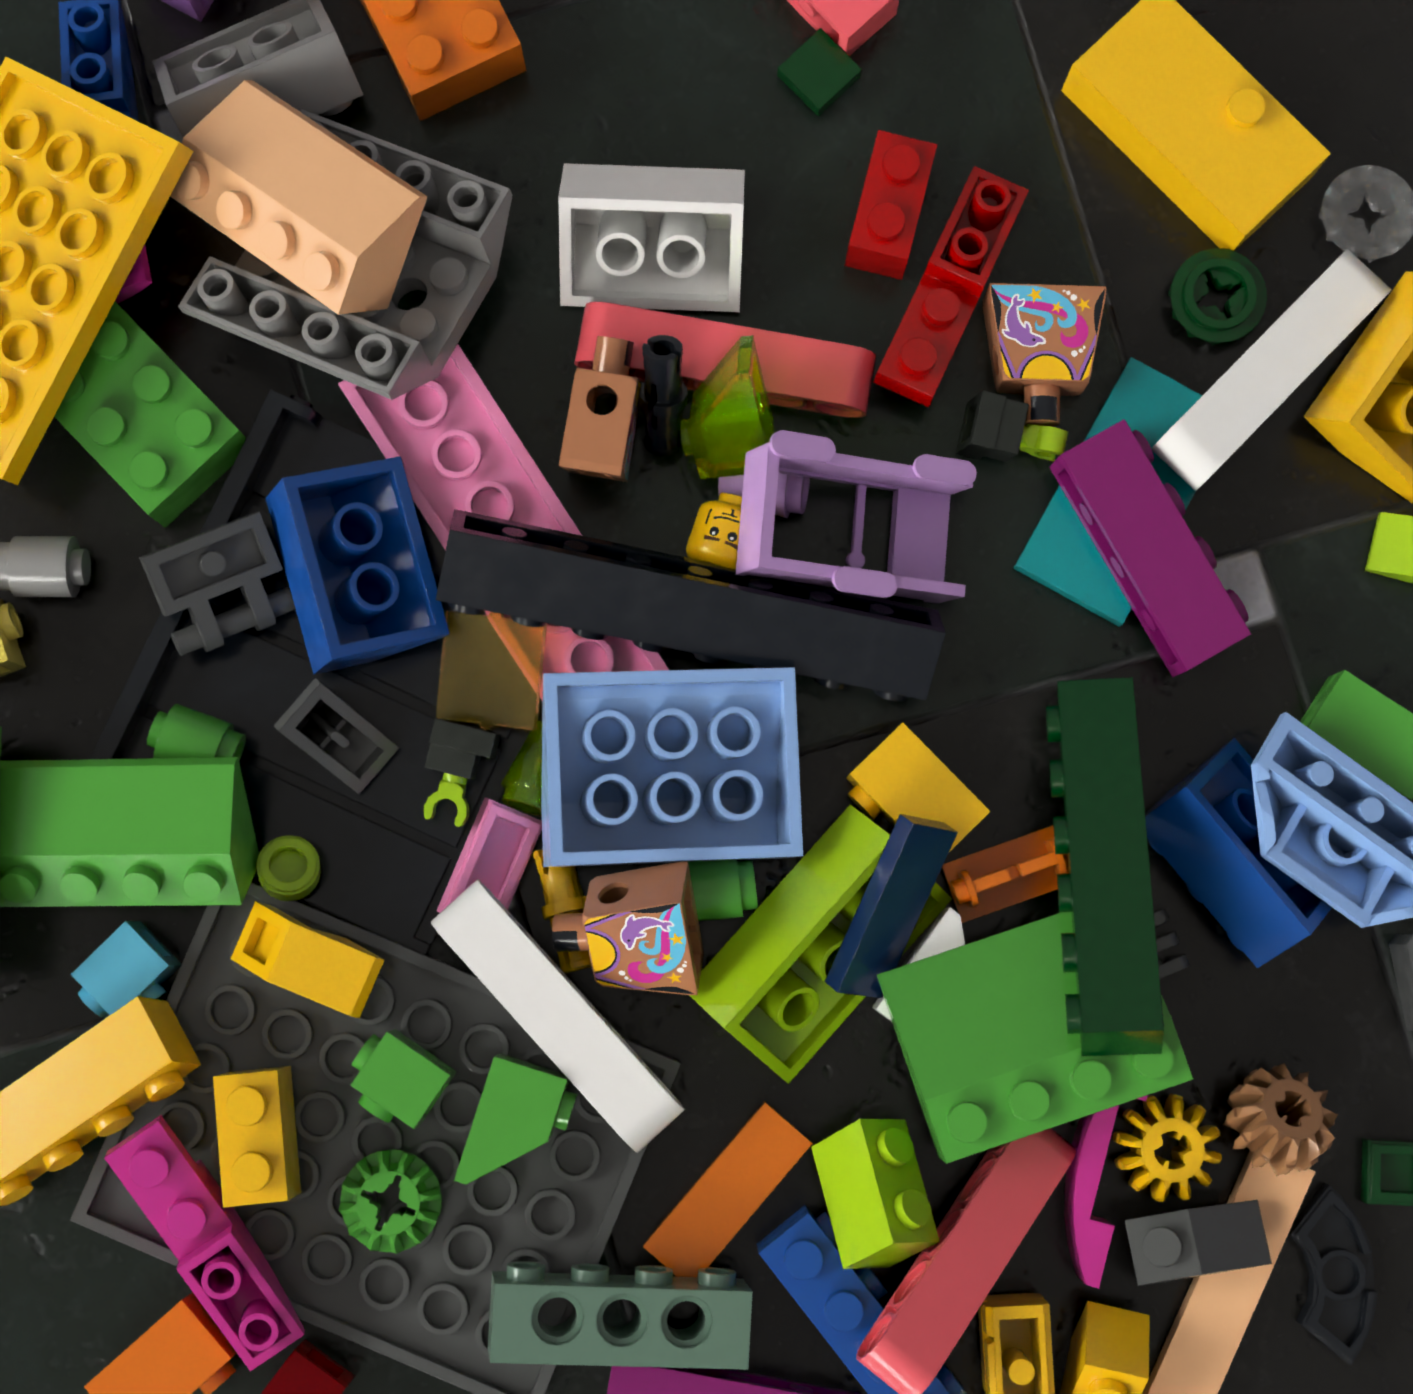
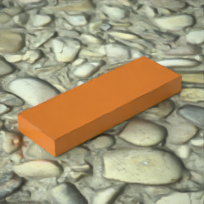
(727, 1193)

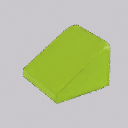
(1392, 547)

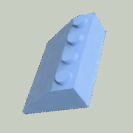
(670, 766)

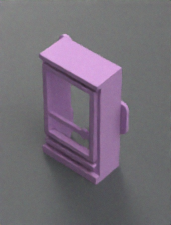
(916, 528)

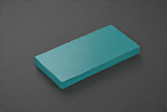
(1060, 547)

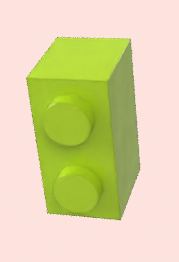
(874, 1193)

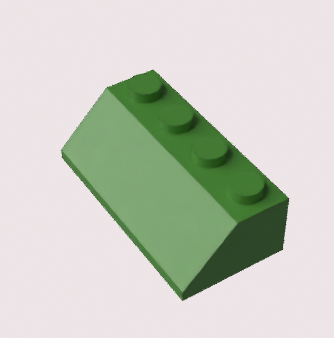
(125, 833)

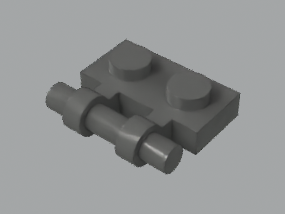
(209, 566)

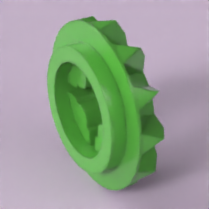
(418, 1189)

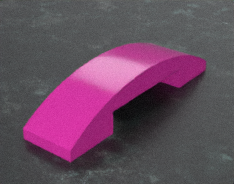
(1087, 1234)

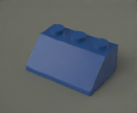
(356, 563)
(1213, 844)

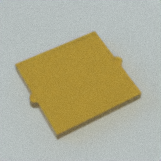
(491, 671)

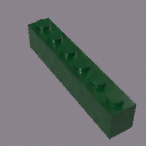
(1108, 869)

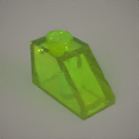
(728, 414)

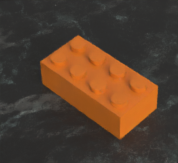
(446, 48)

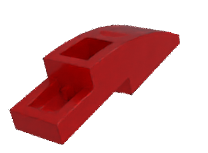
(951, 286)

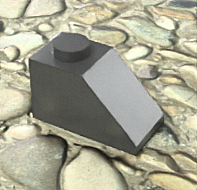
(1197, 1242)

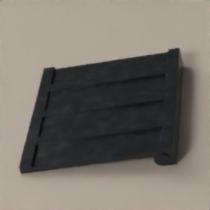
(375, 847)

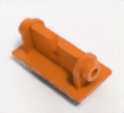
(1005, 874)

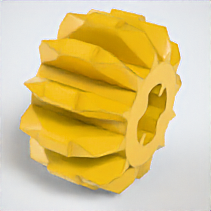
(1186, 1156)

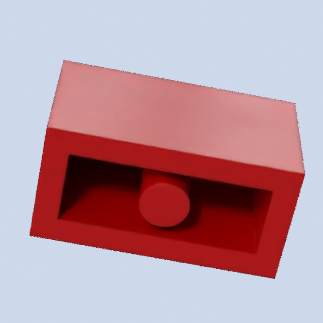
(890, 204)

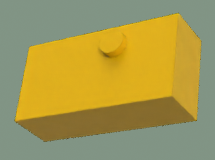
(1194, 120)

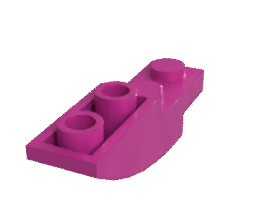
(209, 1241)

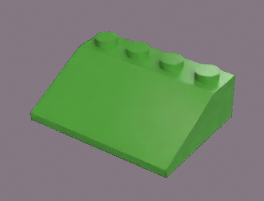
(994, 1047)

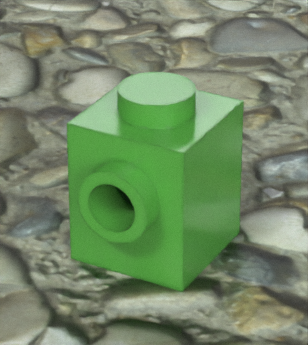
(399, 1078)

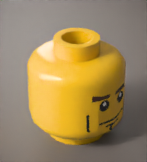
(716, 531)

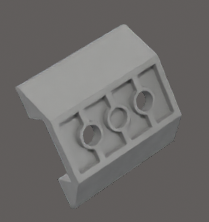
(387, 349)

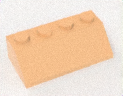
(300, 199)

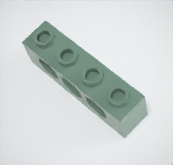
(712, 1342)

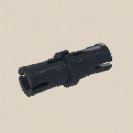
(663, 394)

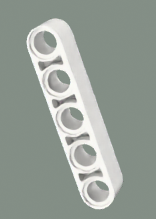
(1271, 370)
(557, 1016)

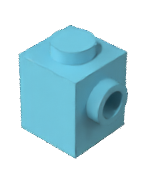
(125, 967)

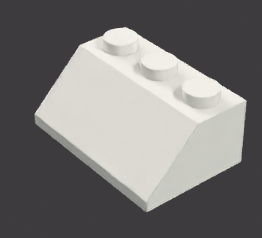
(651, 237)

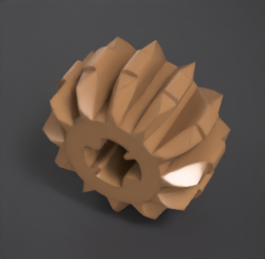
(1280, 1119)

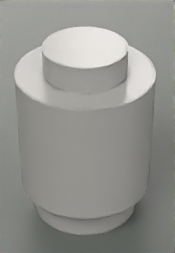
(43, 566)

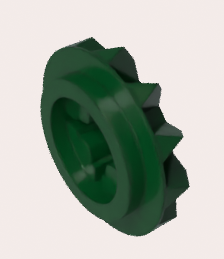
(1225, 271)

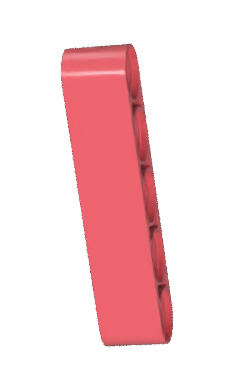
(795, 368)
(958, 1272)

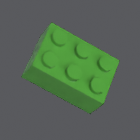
(147, 421)

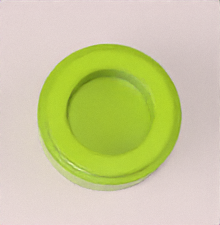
(288, 868)

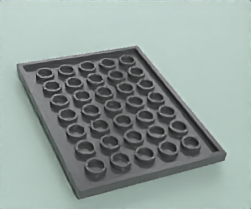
(431, 1299)

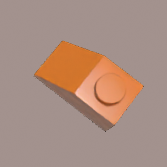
(171, 1357)

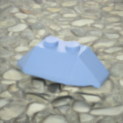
(1333, 825)

